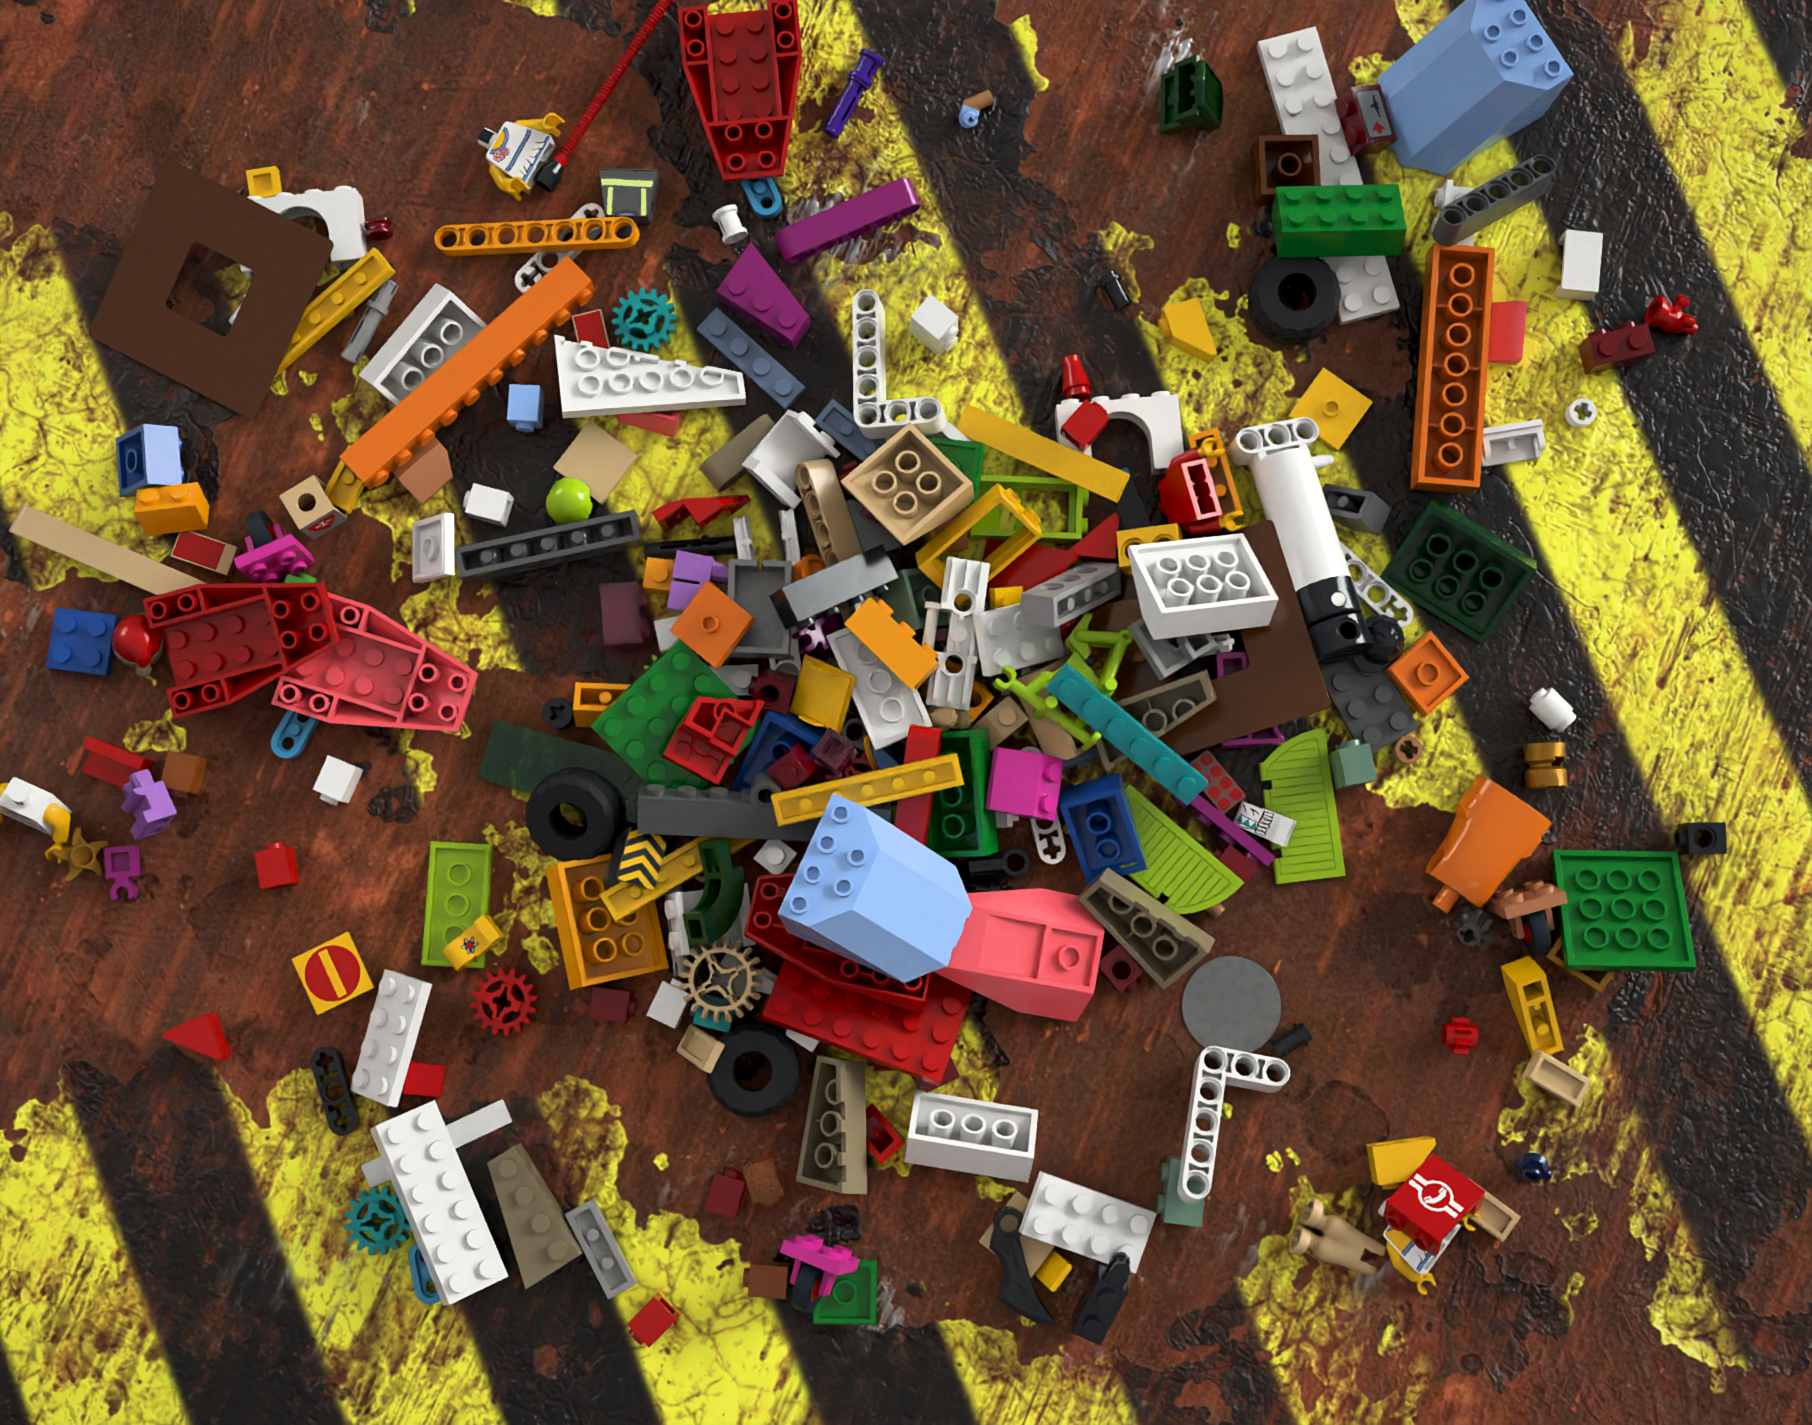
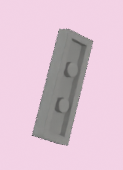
(601, 1248)

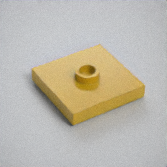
(1333, 407)

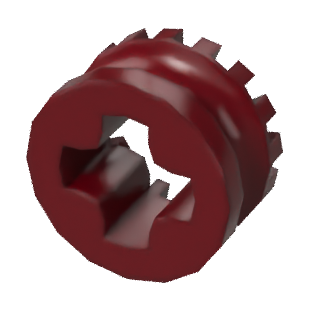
(378, 229)

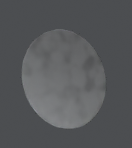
(1231, 1004)

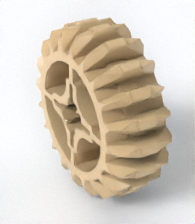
(698, 992)

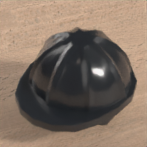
(1387, 646)

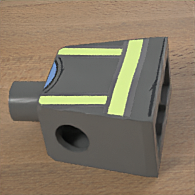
(630, 195)

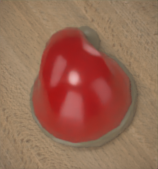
(137, 643)

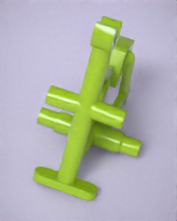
(1079, 643)

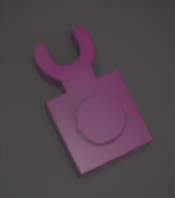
(816, 634)
(122, 865)

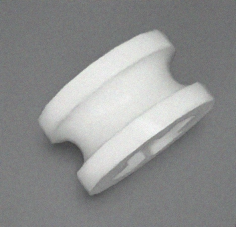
(1572, 416)

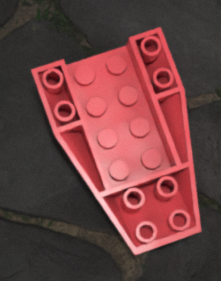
(378, 677)
(1029, 951)

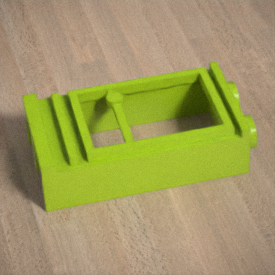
(989, 525)

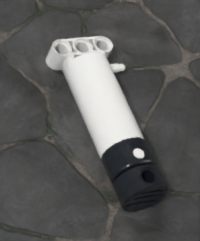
(1311, 547)

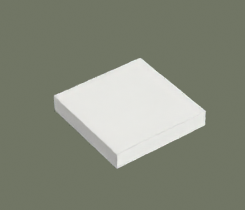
(433, 548)

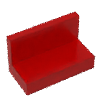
(112, 762)

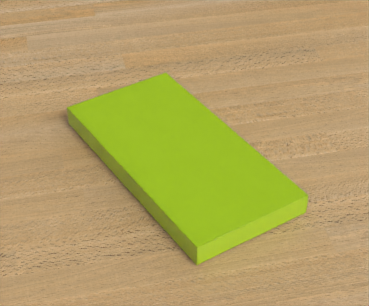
(455, 896)

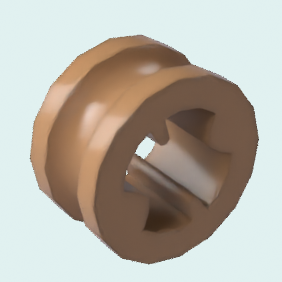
(1401, 757)

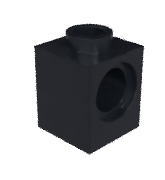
(1714, 838)

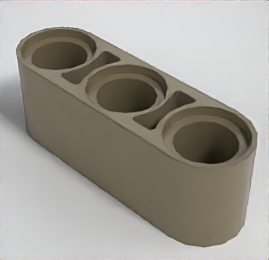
(725, 465)

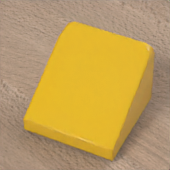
(1053, 1270)

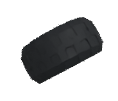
(1286, 325)
(554, 833)
(785, 1074)

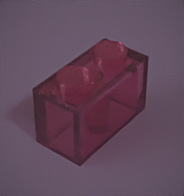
(623, 614)

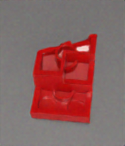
(701, 509)
(1031, 567)
(711, 735)

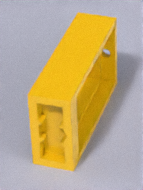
(998, 559)

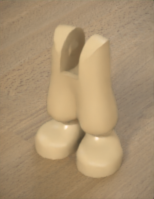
(1340, 1243)

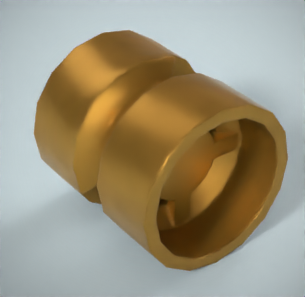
(1545, 765)

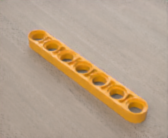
(550, 240)

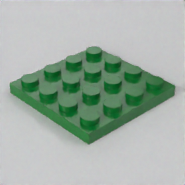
(651, 709)
(1622, 911)

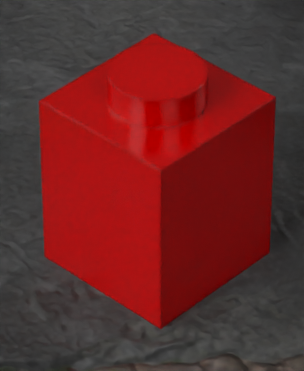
(1085, 425)
(276, 866)
(652, 1320)

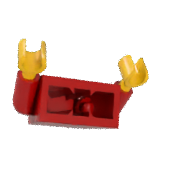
(1190, 495)

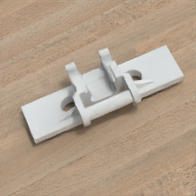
(965, 578)

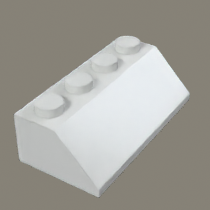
(422, 344)
(971, 1136)

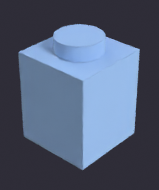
(525, 407)

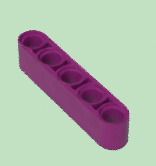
(847, 220)

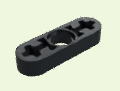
(350, 1110)

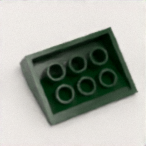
(1458, 570)

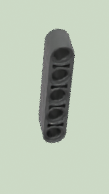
(1493, 200)

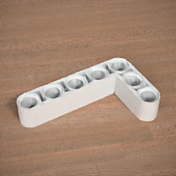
(875, 377)
(1211, 1109)

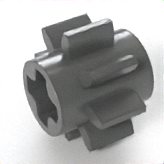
(1474, 927)

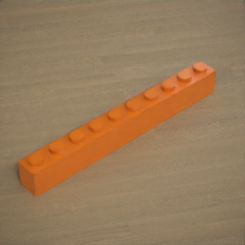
(468, 373)

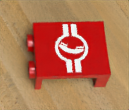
(1432, 1203)

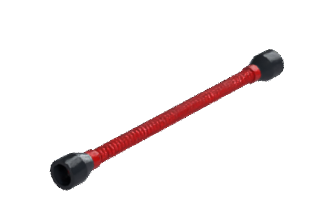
(551, 172)

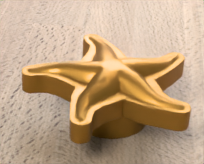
(81, 855)

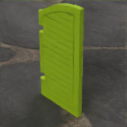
(1306, 794)
(1177, 862)

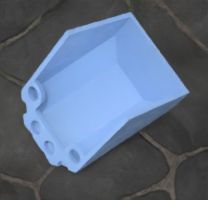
(1471, 84)
(875, 895)

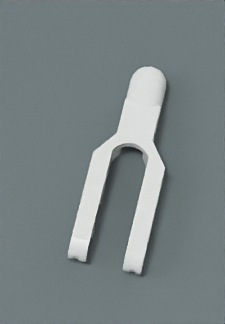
(792, 552)

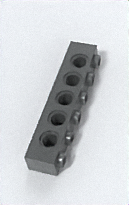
(549, 546)

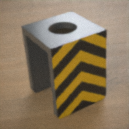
(636, 859)

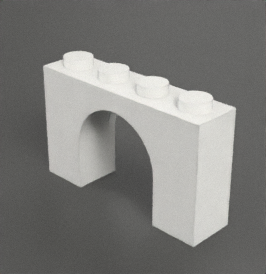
(340, 210)
(1155, 415)

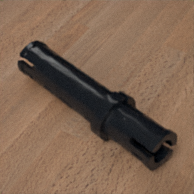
(703, 546)

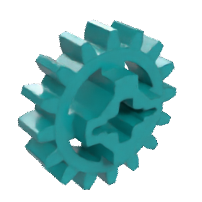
(633, 326)
(380, 1233)

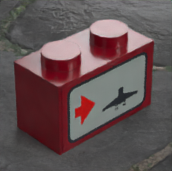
(1365, 120)

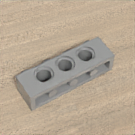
(1070, 594)

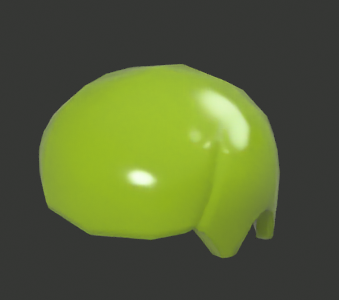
(569, 501)

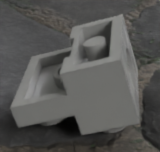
(1169, 653)

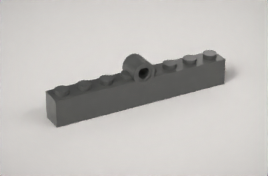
(724, 812)

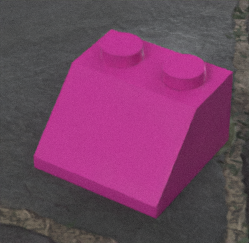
(1024, 784)

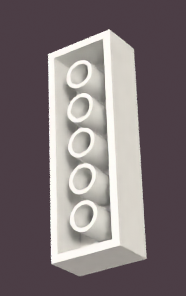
(439, 1203)

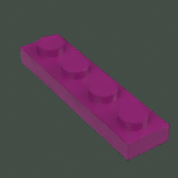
(1230, 832)

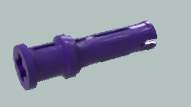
(858, 81)

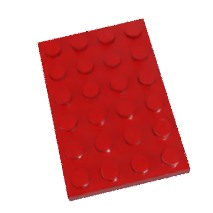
(869, 1027)

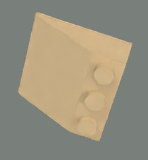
(909, 485)

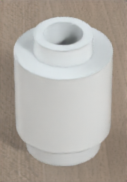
(1552, 709)

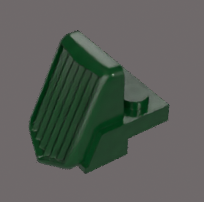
(1190, 97)

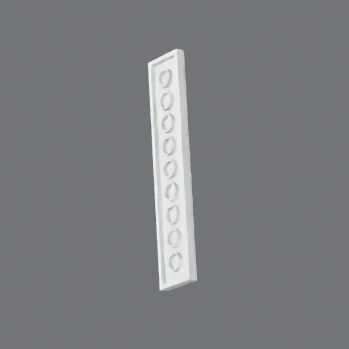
(1306, 106)

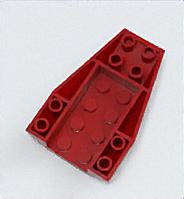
(744, 83)
(238, 638)

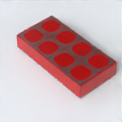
(1222, 789)

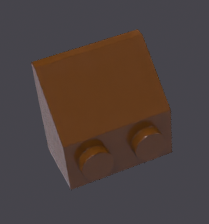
(1282, 163)

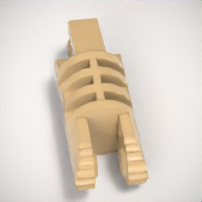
(947, 718)

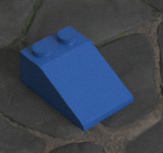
(772, 740)
(1102, 826)

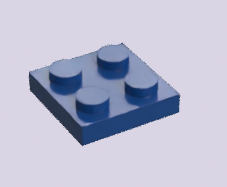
(82, 642)

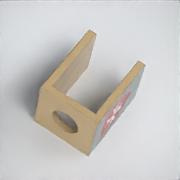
(321, 517)

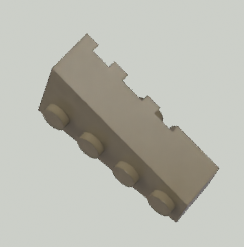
(1161, 710)
(1145, 927)
(835, 1128)
(532, 1216)

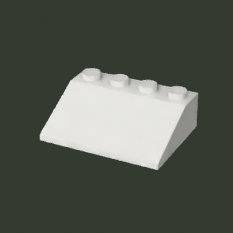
(1201, 586)

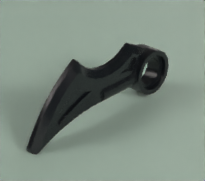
(1017, 1286)

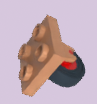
(1529, 912)

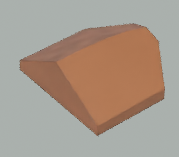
(426, 471)

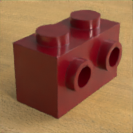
(1616, 348)

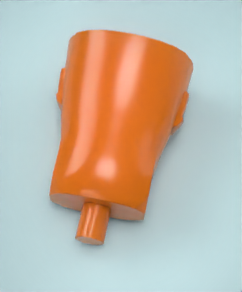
(1484, 844)

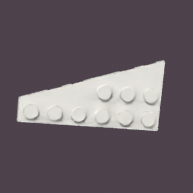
(629, 381)

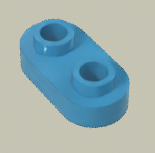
(762, 191)
(294, 728)
(421, 1277)

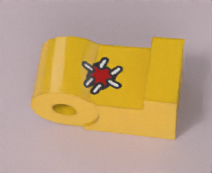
(473, 942)

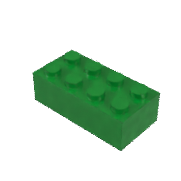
(1338, 220)
(958, 814)

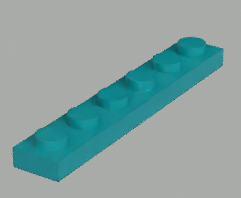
(1126, 734)

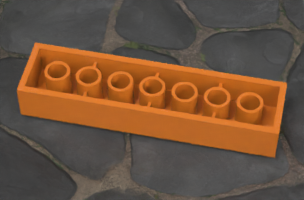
(1452, 369)

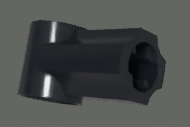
(995, 865)

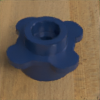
(1533, 1167)

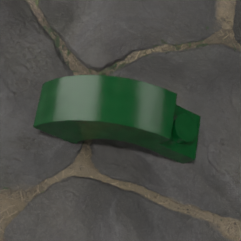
(721, 894)

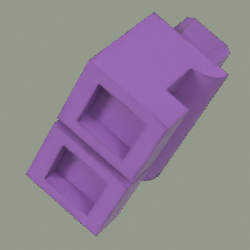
(689, 576)
(149, 804)

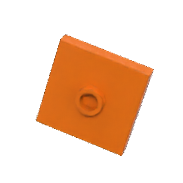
(712, 624)
(1426, 673)

